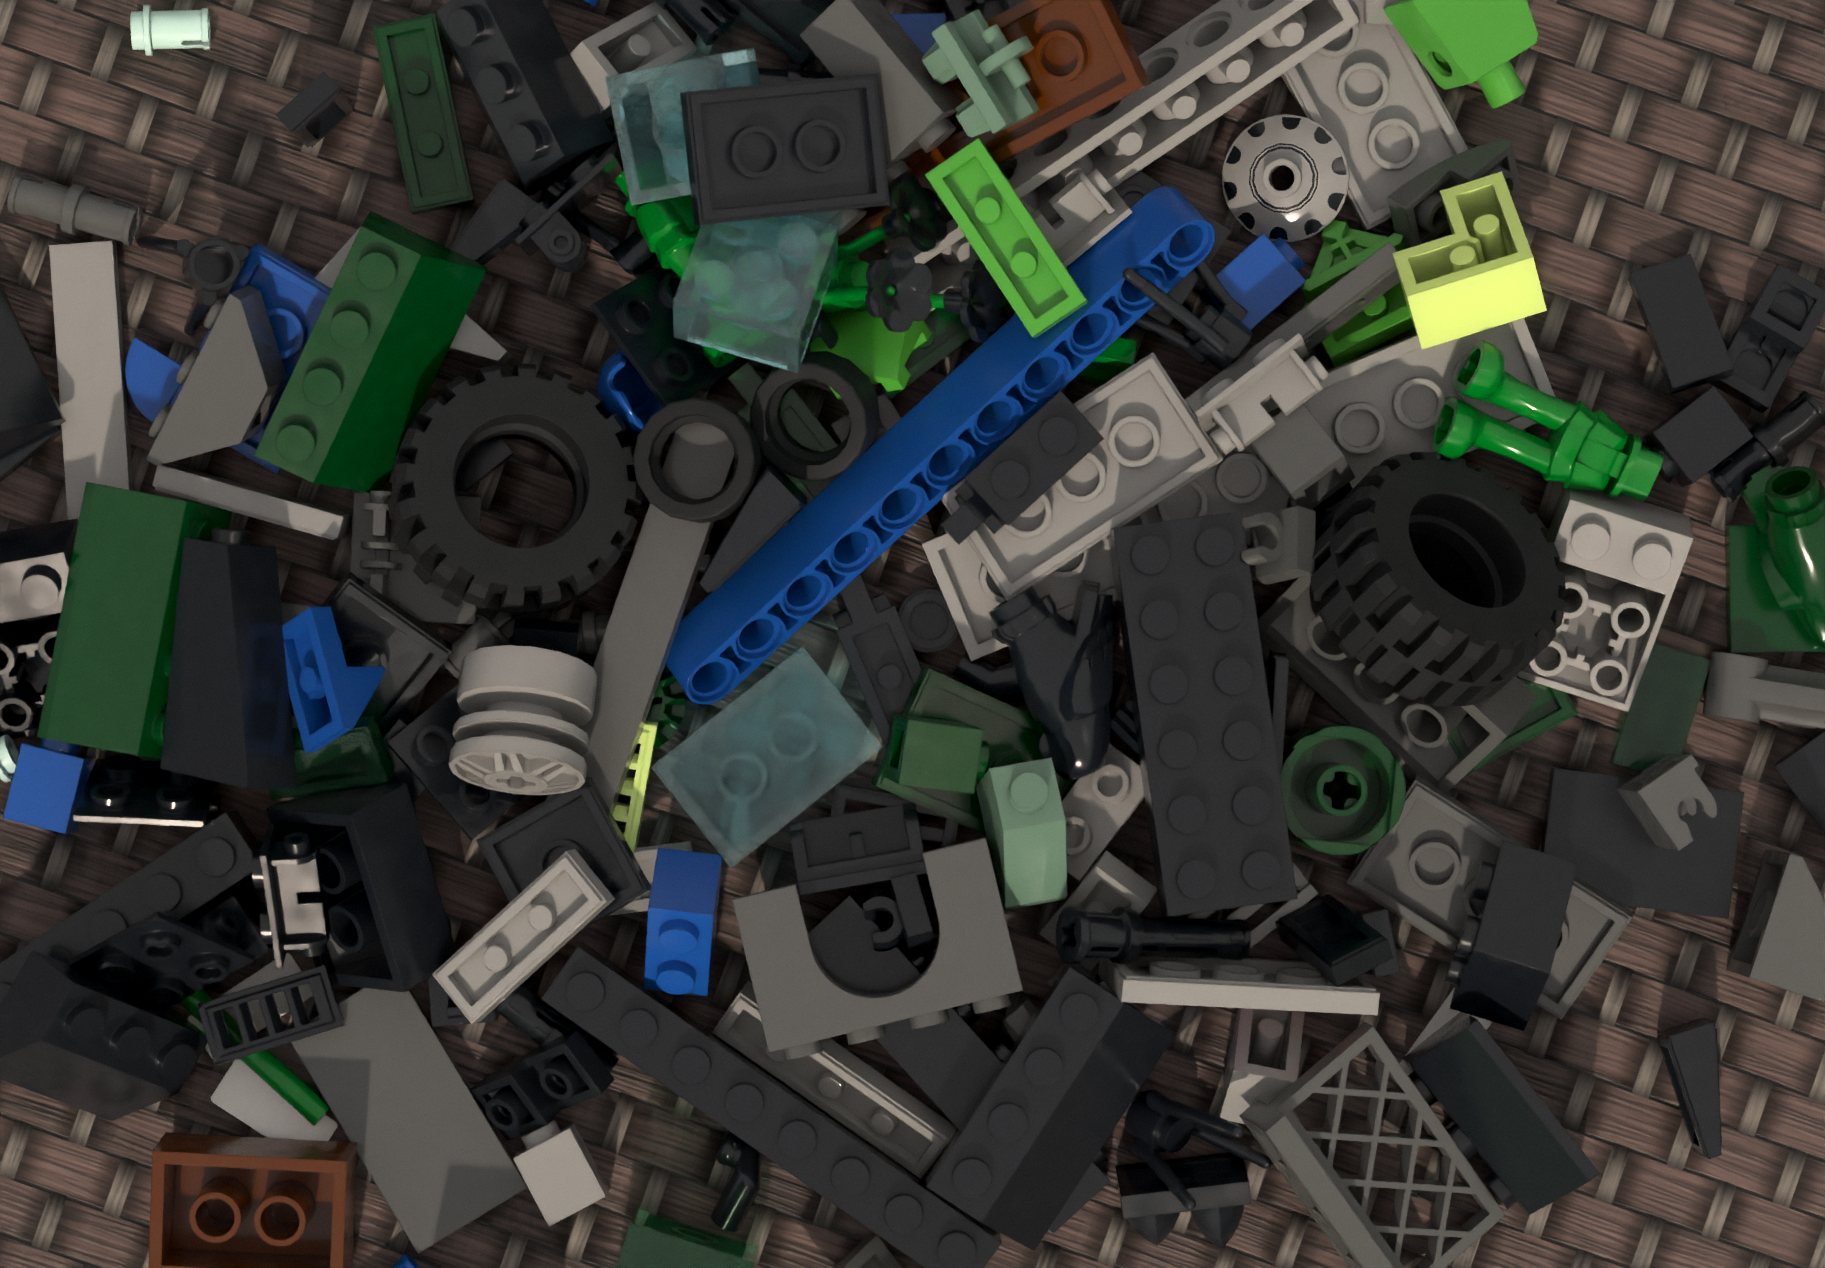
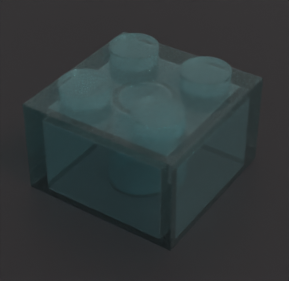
(651, 119)
(756, 287)

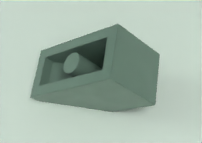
(1025, 832)

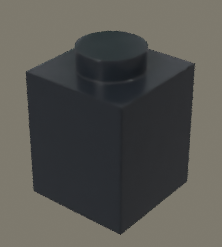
(1697, 437)

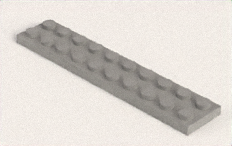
(1366, 406)

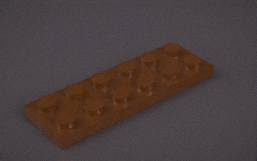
(1075, 70)

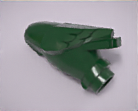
(1791, 540)

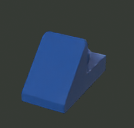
(320, 685)

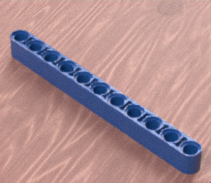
(931, 451)

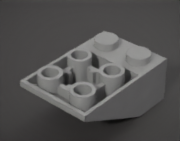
(1619, 580)

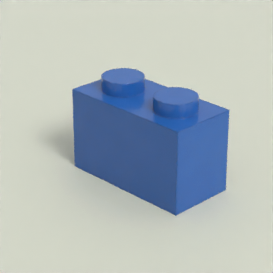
(682, 922)

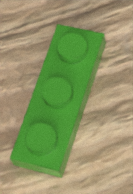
(1006, 238)

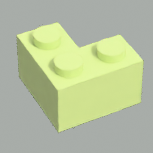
(1476, 274)

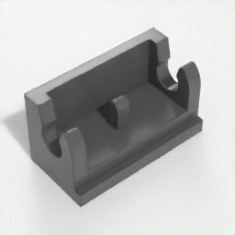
(1666, 793)

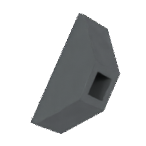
(225, 385)

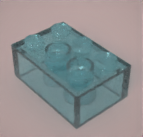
(767, 757)

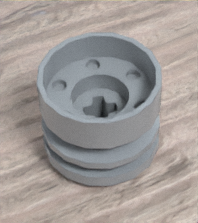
(523, 720)

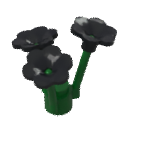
(897, 285)

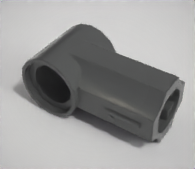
(1752, 690)

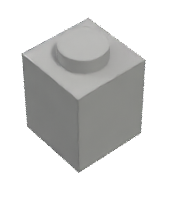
(560, 1171)

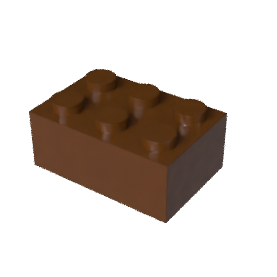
(251, 1202)

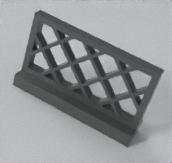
(1326, 1192)

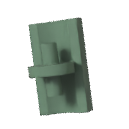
(986, 69)

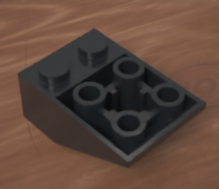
(31, 599)

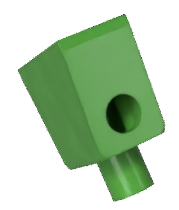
(1468, 41)

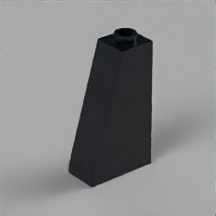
(229, 667)

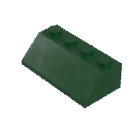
(370, 358)
(120, 620)

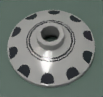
(1318, 183)

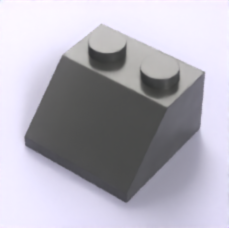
(1783, 929)

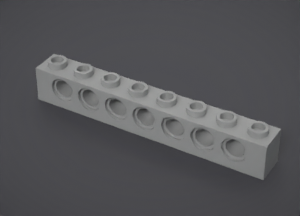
(1193, 81)

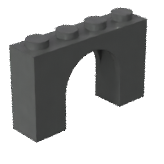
(914, 108)
(805, 1005)

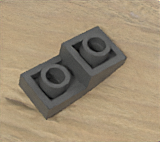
(1418, 204)

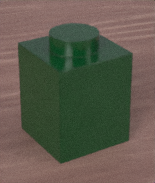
(936, 754)

